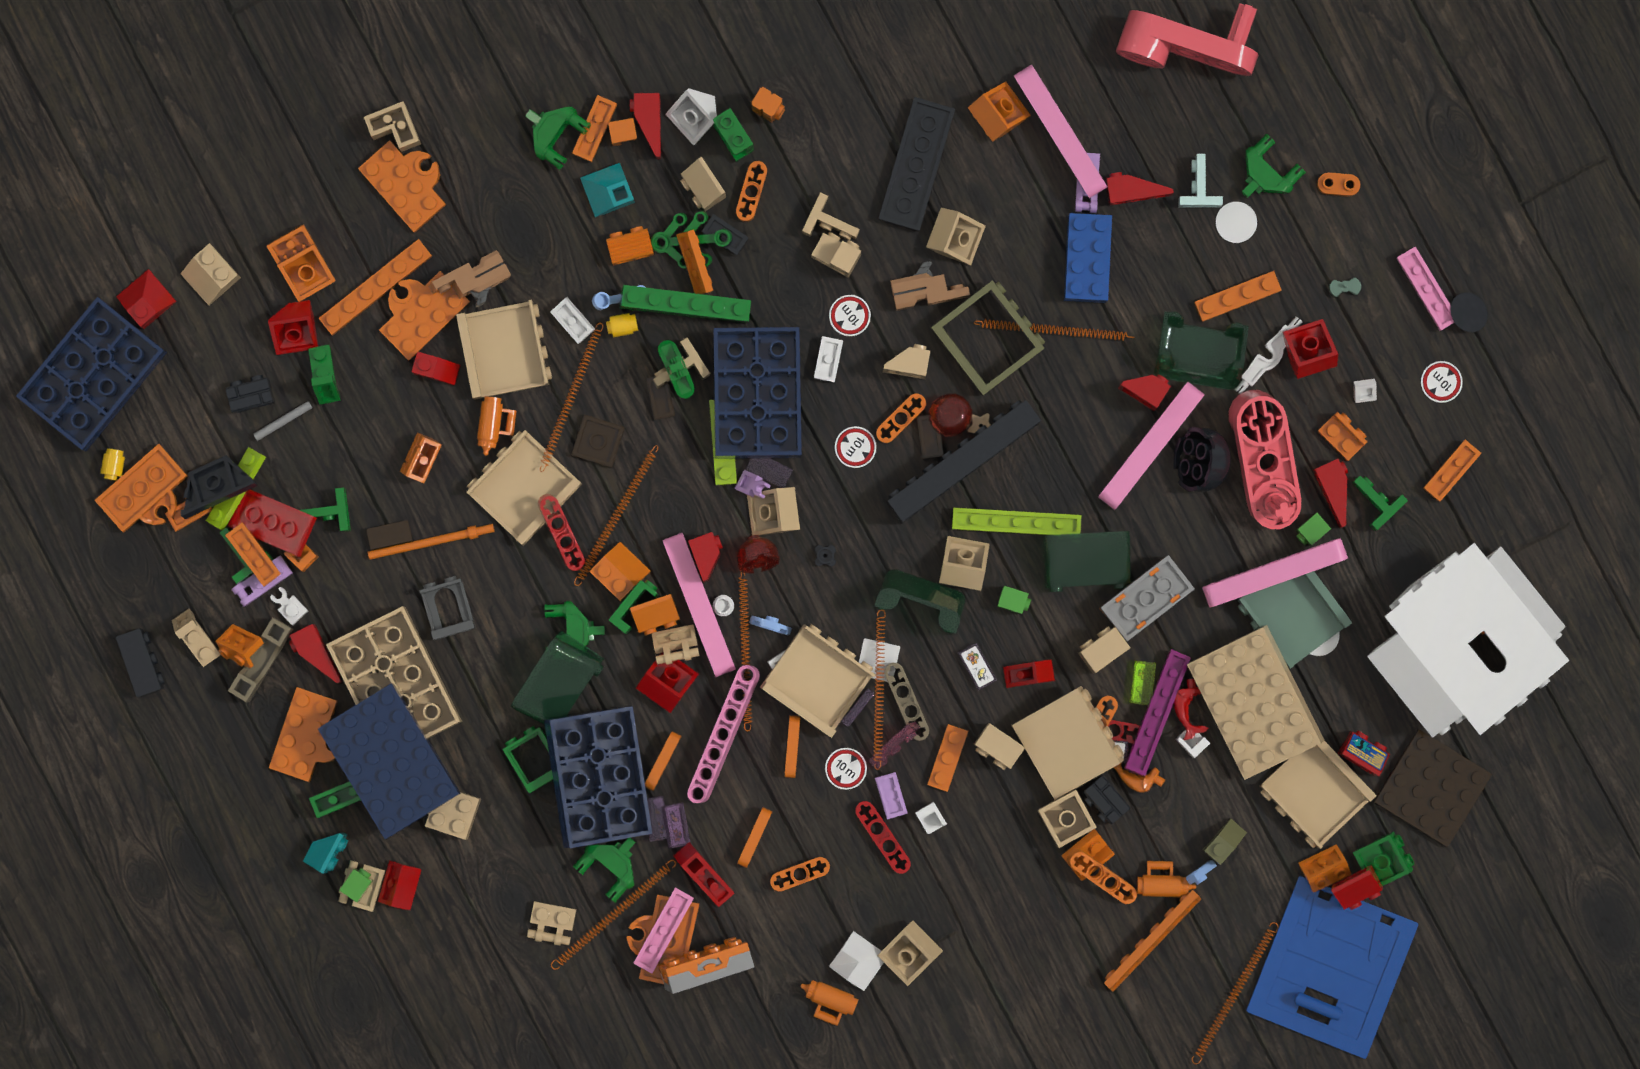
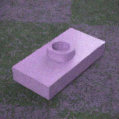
(891, 795)

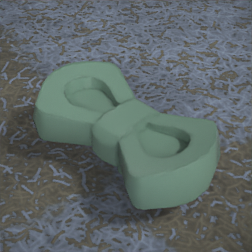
(1337, 287)

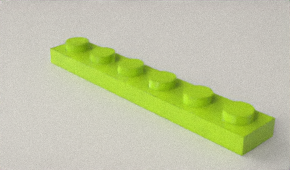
(1015, 522)

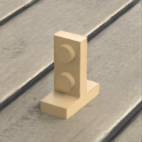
(828, 222)
(692, 360)
(195, 638)

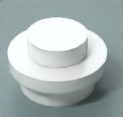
(723, 605)

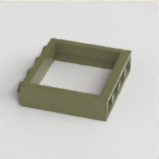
(1012, 308)

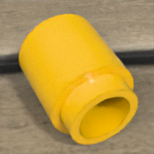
(622, 325)
(112, 464)

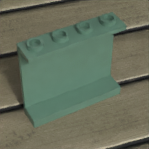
(1297, 613)

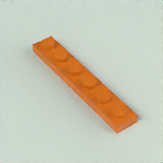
(375, 287)
(1146, 946)

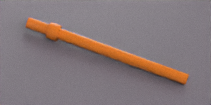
(471, 532)

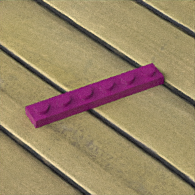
(1157, 713)

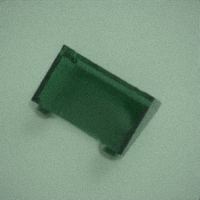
(1201, 353)
(1087, 560)
(947, 600)
(557, 679)

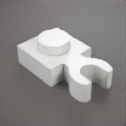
(291, 608)

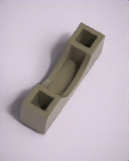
(249, 679)

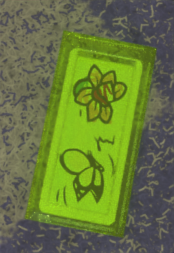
(1142, 682)

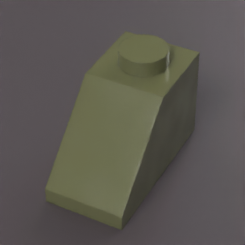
(1224, 842)

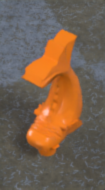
(1140, 783)

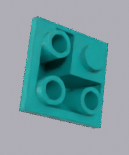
(607, 190)
(324, 851)

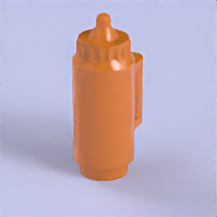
(490, 423)
(1162, 884)
(831, 998)

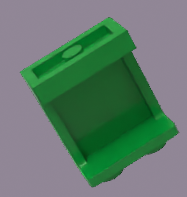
(733, 135)
(630, 601)

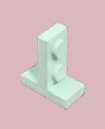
(1198, 188)

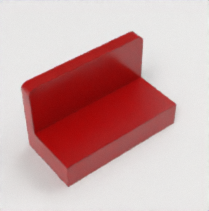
(399, 885)

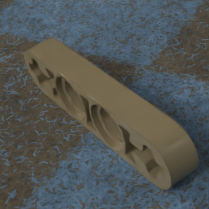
(909, 700)

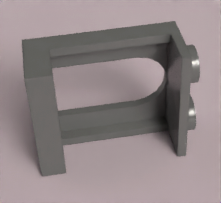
(428, 595)

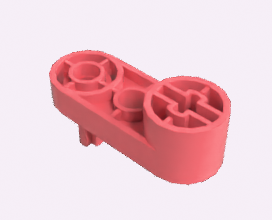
(1150, 39)
(1273, 439)

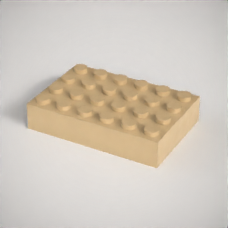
(394, 653)
(1255, 702)

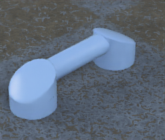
(603, 300)

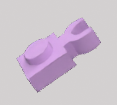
(751, 484)

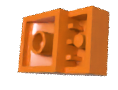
(301, 263)

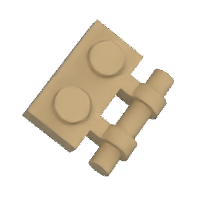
(672, 640)
(370, 897)
(552, 916)

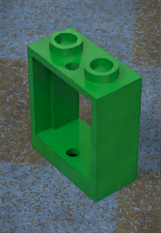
(513, 744)

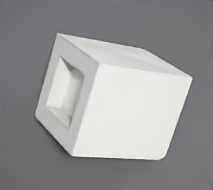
(1193, 746)
(930, 818)

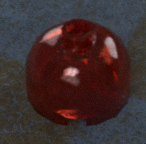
(950, 414)
(757, 553)

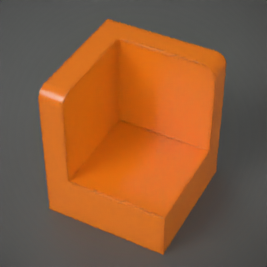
(622, 131)
(304, 561)

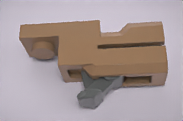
(474, 280)
(925, 287)

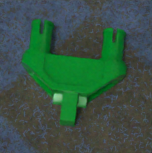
(548, 129)
(1262, 176)
(676, 369)
(577, 624)
(614, 858)

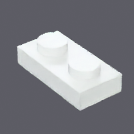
(572, 320)
(828, 359)

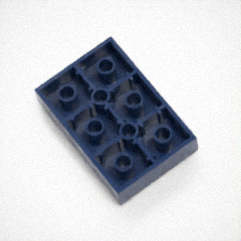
(91, 374)
(757, 392)
(389, 761)
(598, 776)

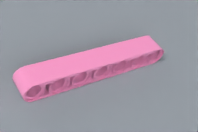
(1060, 131)
(1151, 445)
(1275, 572)
(699, 604)
(715, 741)

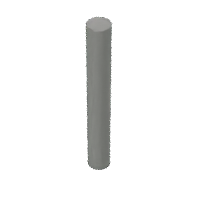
(282, 420)

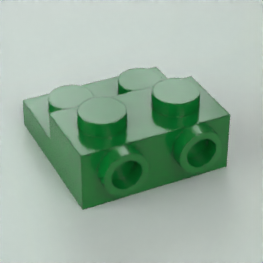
(1386, 858)

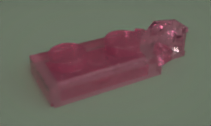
(893, 746)

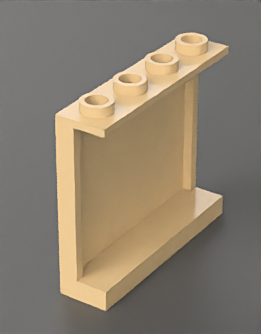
(504, 350)
(514, 485)
(817, 679)
(1068, 742)
(1317, 793)

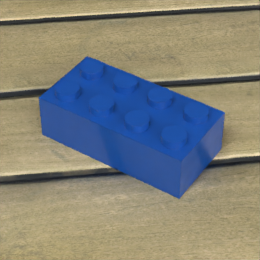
(1088, 258)

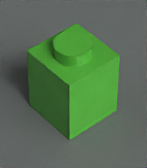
(1312, 530)
(1014, 600)
(356, 884)

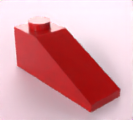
(647, 114)
(1129, 189)
(1333, 484)
(312, 648)
(703, 874)

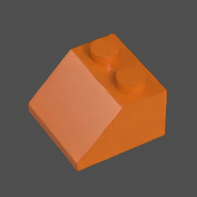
(999, 111)
(620, 571)
(655, 614)

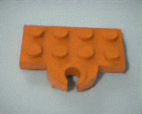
(405, 184)
(419, 315)
(143, 491)
(300, 740)
(678, 944)

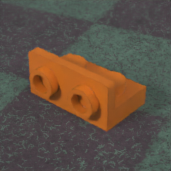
(1342, 435)
(239, 645)
(1093, 846)
(1325, 868)

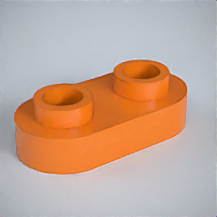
(1338, 184)

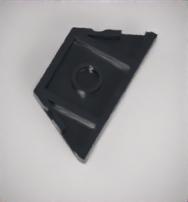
(214, 485)

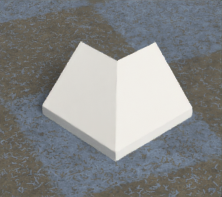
(693, 114)
(857, 961)

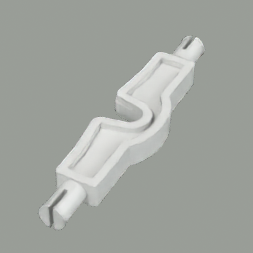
(1261, 364)

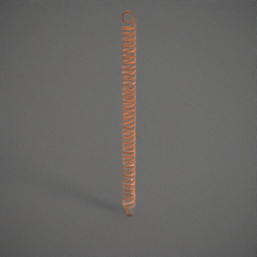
(1055, 330)
(569, 400)
(619, 515)
(745, 641)
(878, 692)
(613, 914)
(1237, 994)

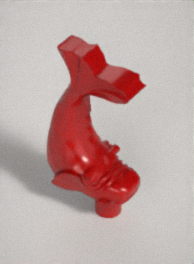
(1181, 703)

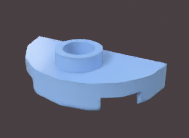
(771, 624)
(1199, 875)

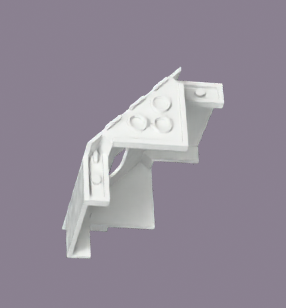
(1443, 612)

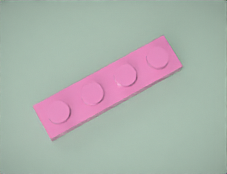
(1426, 287)
(663, 930)

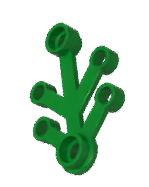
(673, 241)

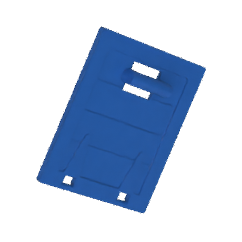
(1338, 955)

